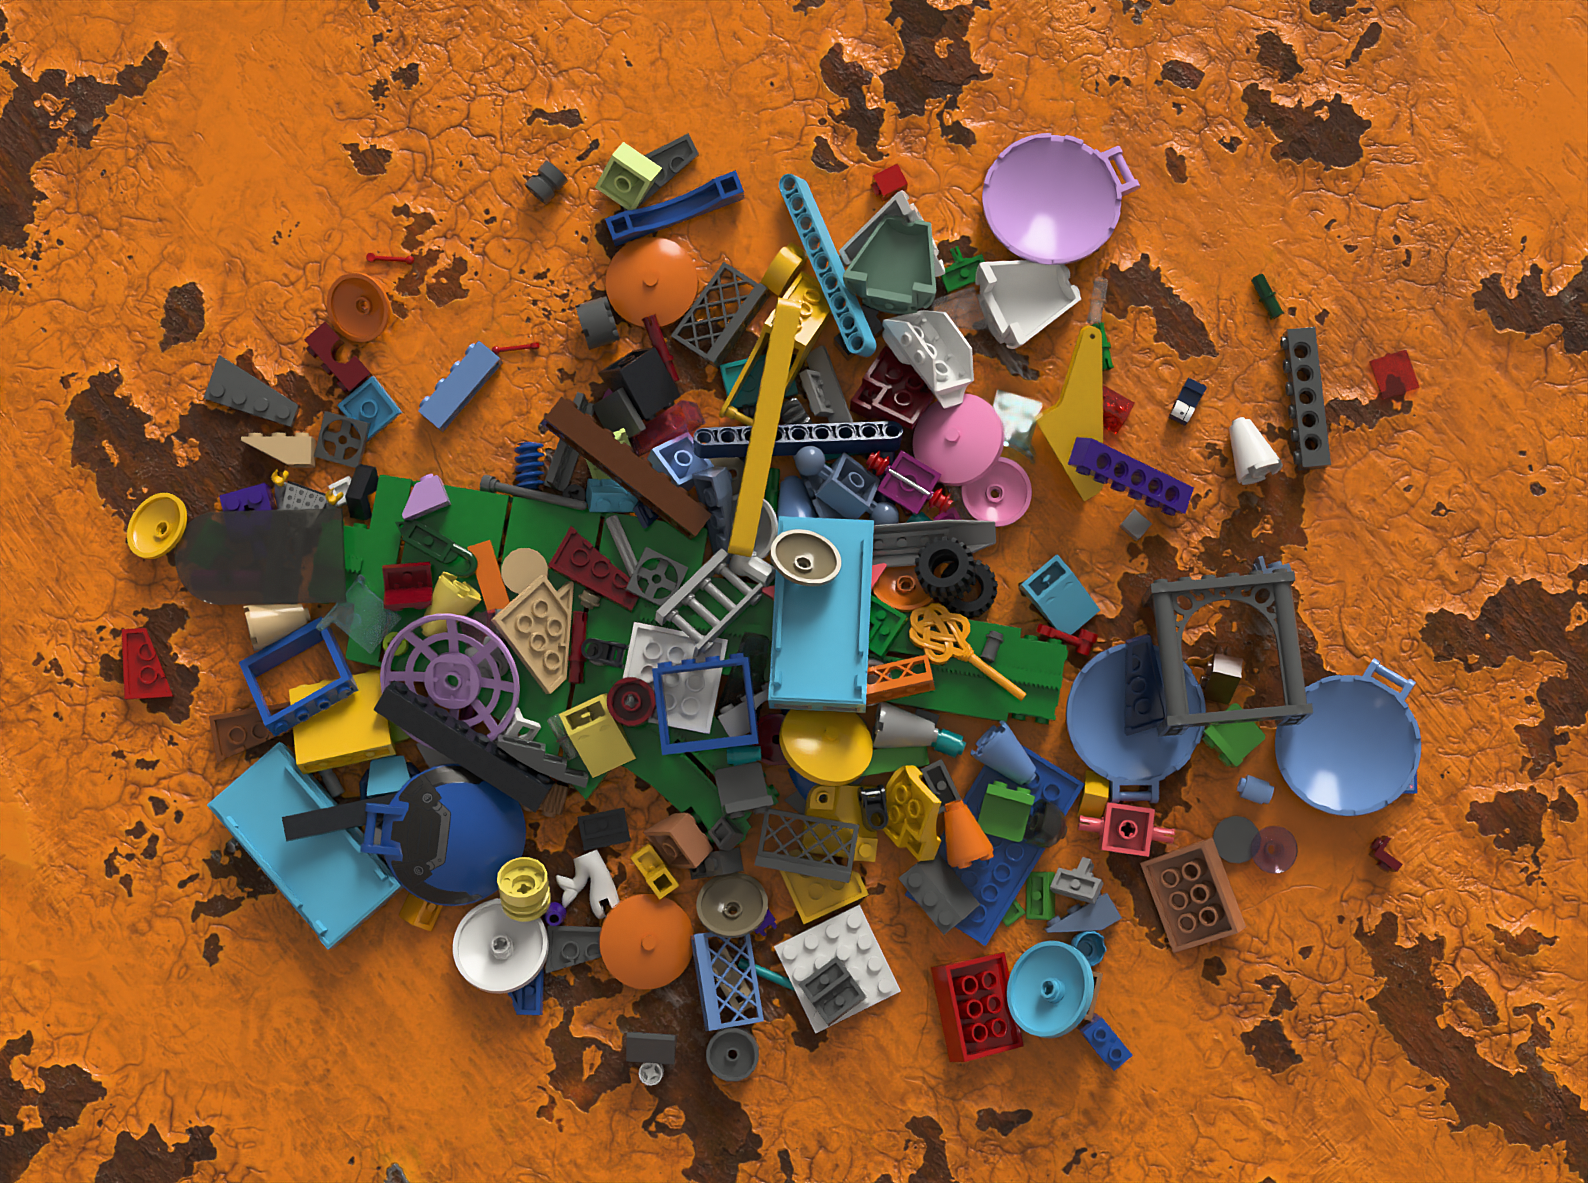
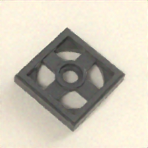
(363, 428)
(664, 561)

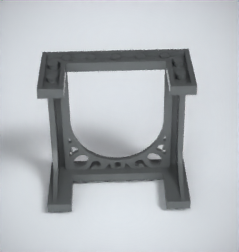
(1277, 586)

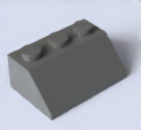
(939, 892)

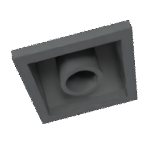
(651, 1047)

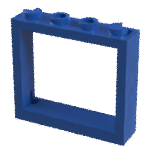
(282, 651)
(691, 665)

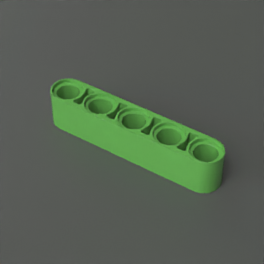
(891, 759)

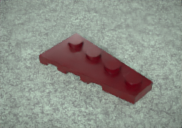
(589, 568)

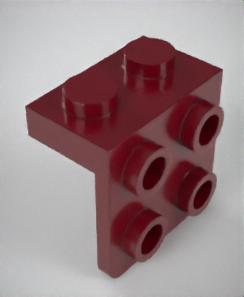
(407, 586)

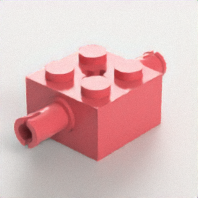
(1138, 819)

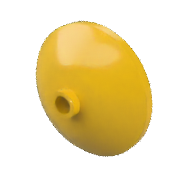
(157, 526)

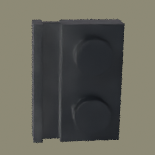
(604, 829)

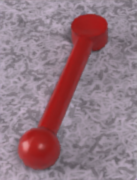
(371, 258)
(497, 350)

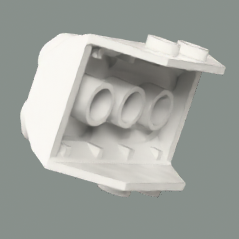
(934, 350)

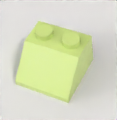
(628, 177)

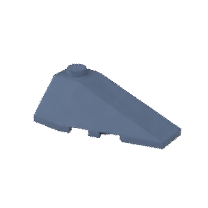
(715, 491)

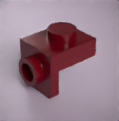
(1385, 861)

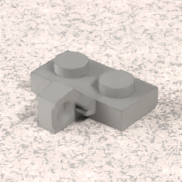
(1078, 883)

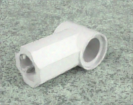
(753, 568)

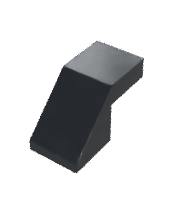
(362, 484)

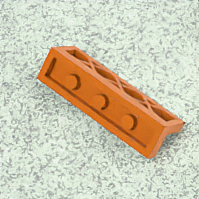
(900, 687)

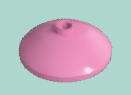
(1013, 490)

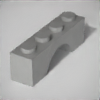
(735, 718)

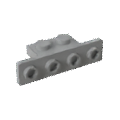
(823, 388)

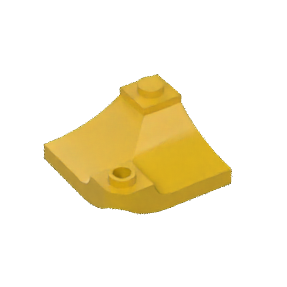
(839, 805)
(912, 813)

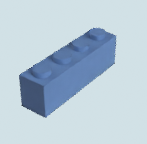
(460, 386)

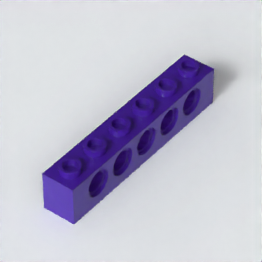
(1130, 475)

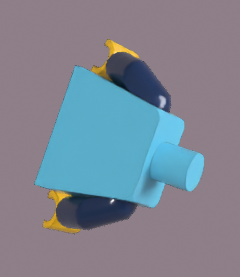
(386, 776)

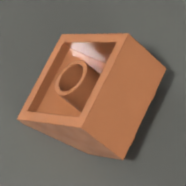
(679, 841)

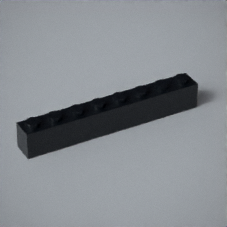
(463, 745)

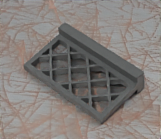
(738, 322)
(565, 457)
(802, 865)

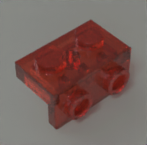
(1115, 409)

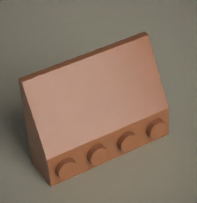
(1193, 895)

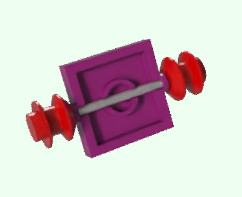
(909, 482)

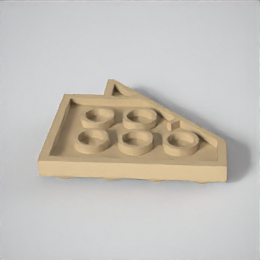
(539, 630)

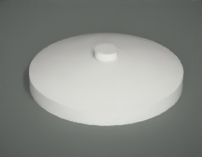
(499, 951)

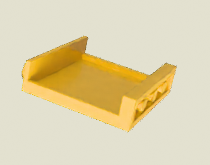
(344, 731)

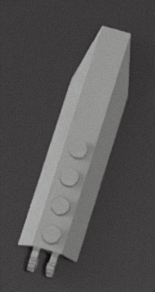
(901, 542)

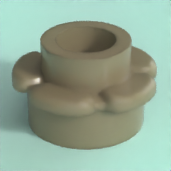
(589, 599)

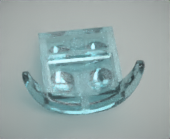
(1018, 421)
(362, 616)

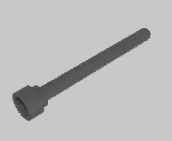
(492, 485)

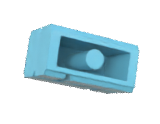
(608, 496)

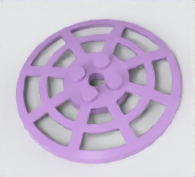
(455, 664)

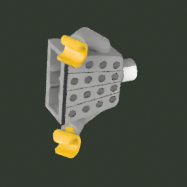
(296, 496)

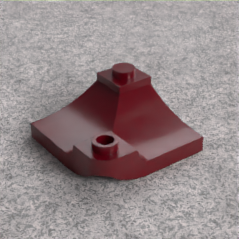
(892, 392)

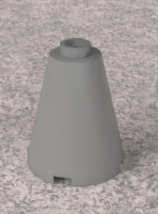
(901, 728)

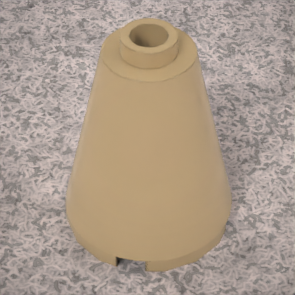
(272, 622)

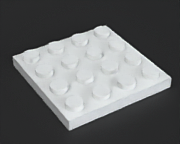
(688, 695)
(854, 944)

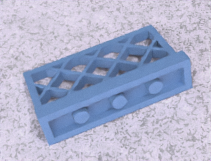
(707, 986)

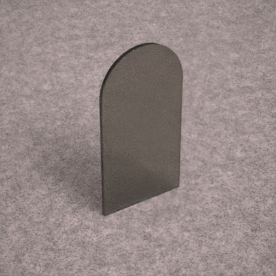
(264, 557)

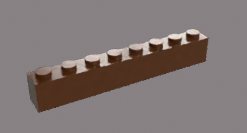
(626, 468)

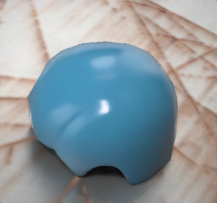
(1090, 945)

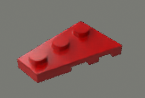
(141, 667)

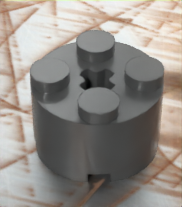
(597, 322)

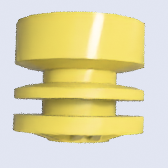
(524, 889)

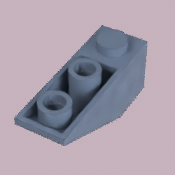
(1086, 917)

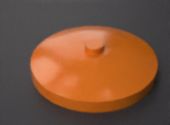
(651, 279)
(646, 941)

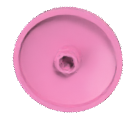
(959, 440)

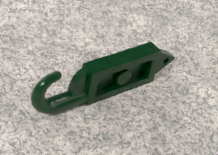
(436, 545)

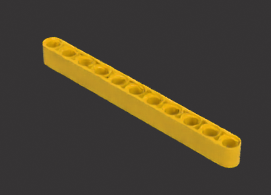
(764, 427)

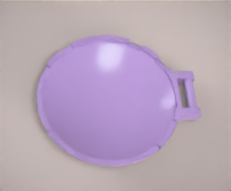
(1055, 197)

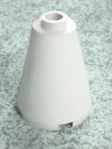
(1251, 452)

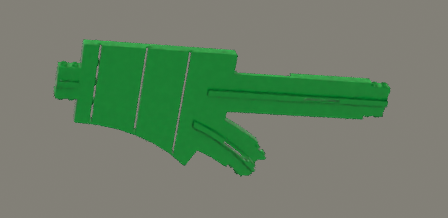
(542, 526)

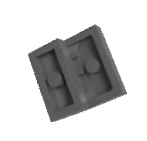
(832, 991)

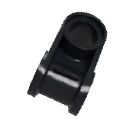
(606, 652)
(873, 805)

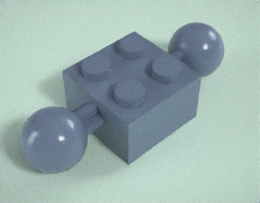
(846, 486)

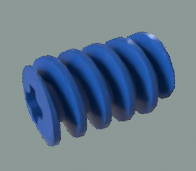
(529, 465)

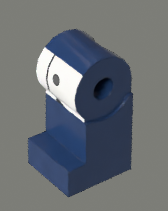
(1187, 401)

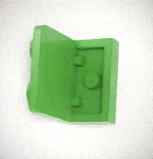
(1233, 740)
(1005, 811)

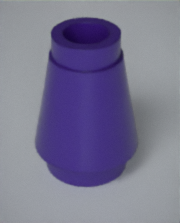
(559, 910)

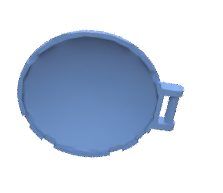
(1097, 729)
(1355, 746)

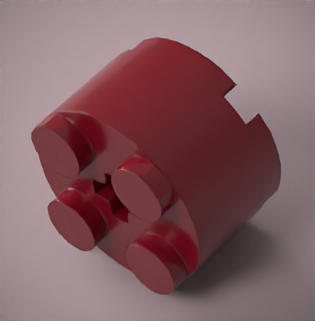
(620, 694)

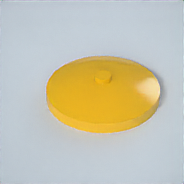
(826, 745)

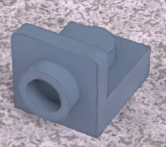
(1260, 565)

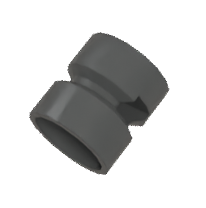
(546, 182)

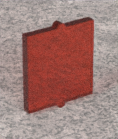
(1394, 374)

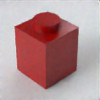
(888, 182)

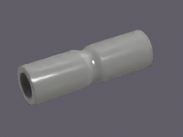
(331, 782)

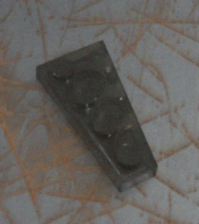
(756, 648)

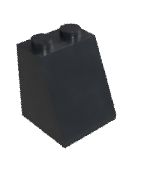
(644, 381)

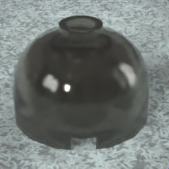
(1045, 825)

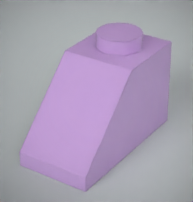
(426, 497)

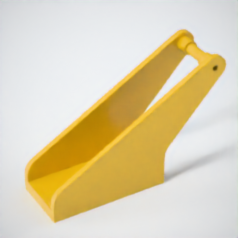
(812, 320)
(1078, 408)

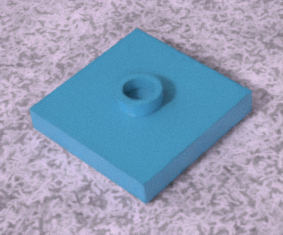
(371, 405)

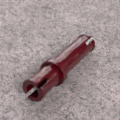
(657, 341)
(576, 657)

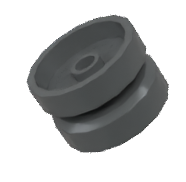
(735, 1039)

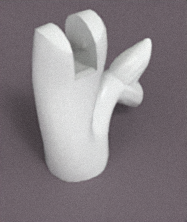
(601, 884)

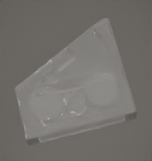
(962, 309)

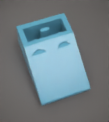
(1060, 596)

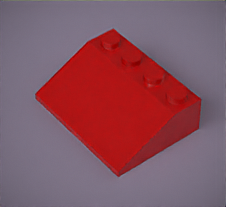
(975, 1007)

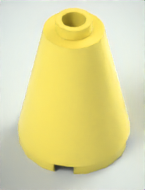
(449, 598)

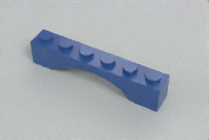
(647, 220)

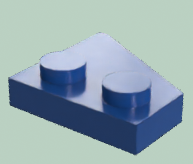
(529, 998)

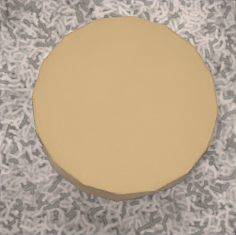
(522, 568)

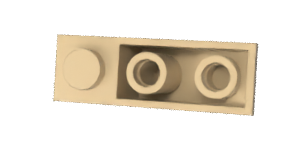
(291, 450)

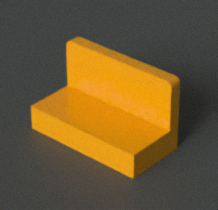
(420, 912)

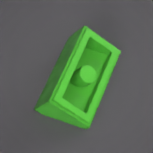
(1039, 897)

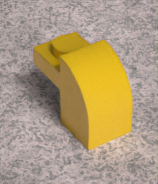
(784, 268)
(655, 871)

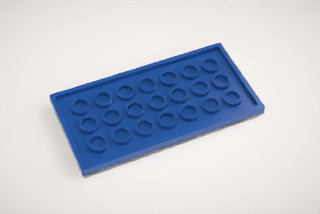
(1000, 878)

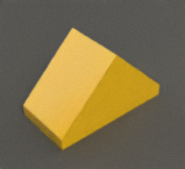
(1093, 795)

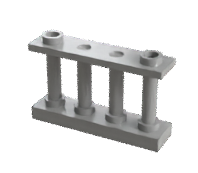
(702, 581)

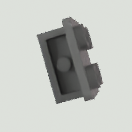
(742, 790)

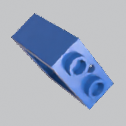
(1104, 1042)

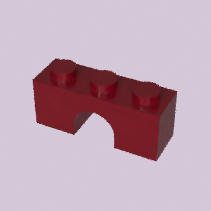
(325, 343)

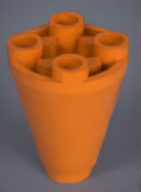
(964, 836)

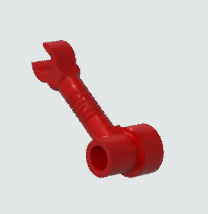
(1083, 642)

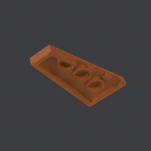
(240, 730)

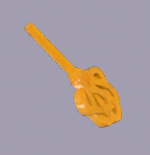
(965, 653)

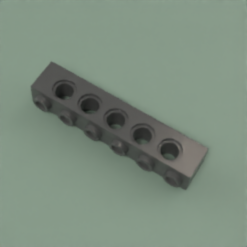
(1306, 341)

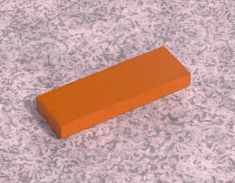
(489, 576)

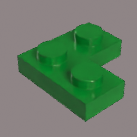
(887, 626)

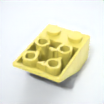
(597, 736)

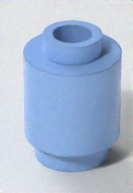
(1255, 789)

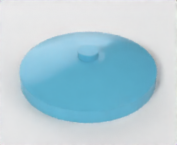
(1050, 989)

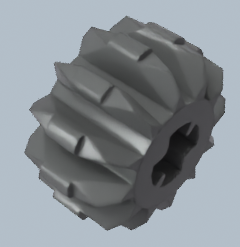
(794, 413)

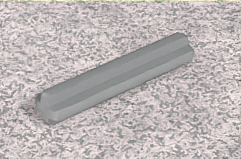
(622, 544)

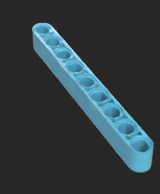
(833, 272)

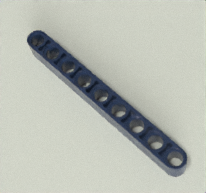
(826, 437)

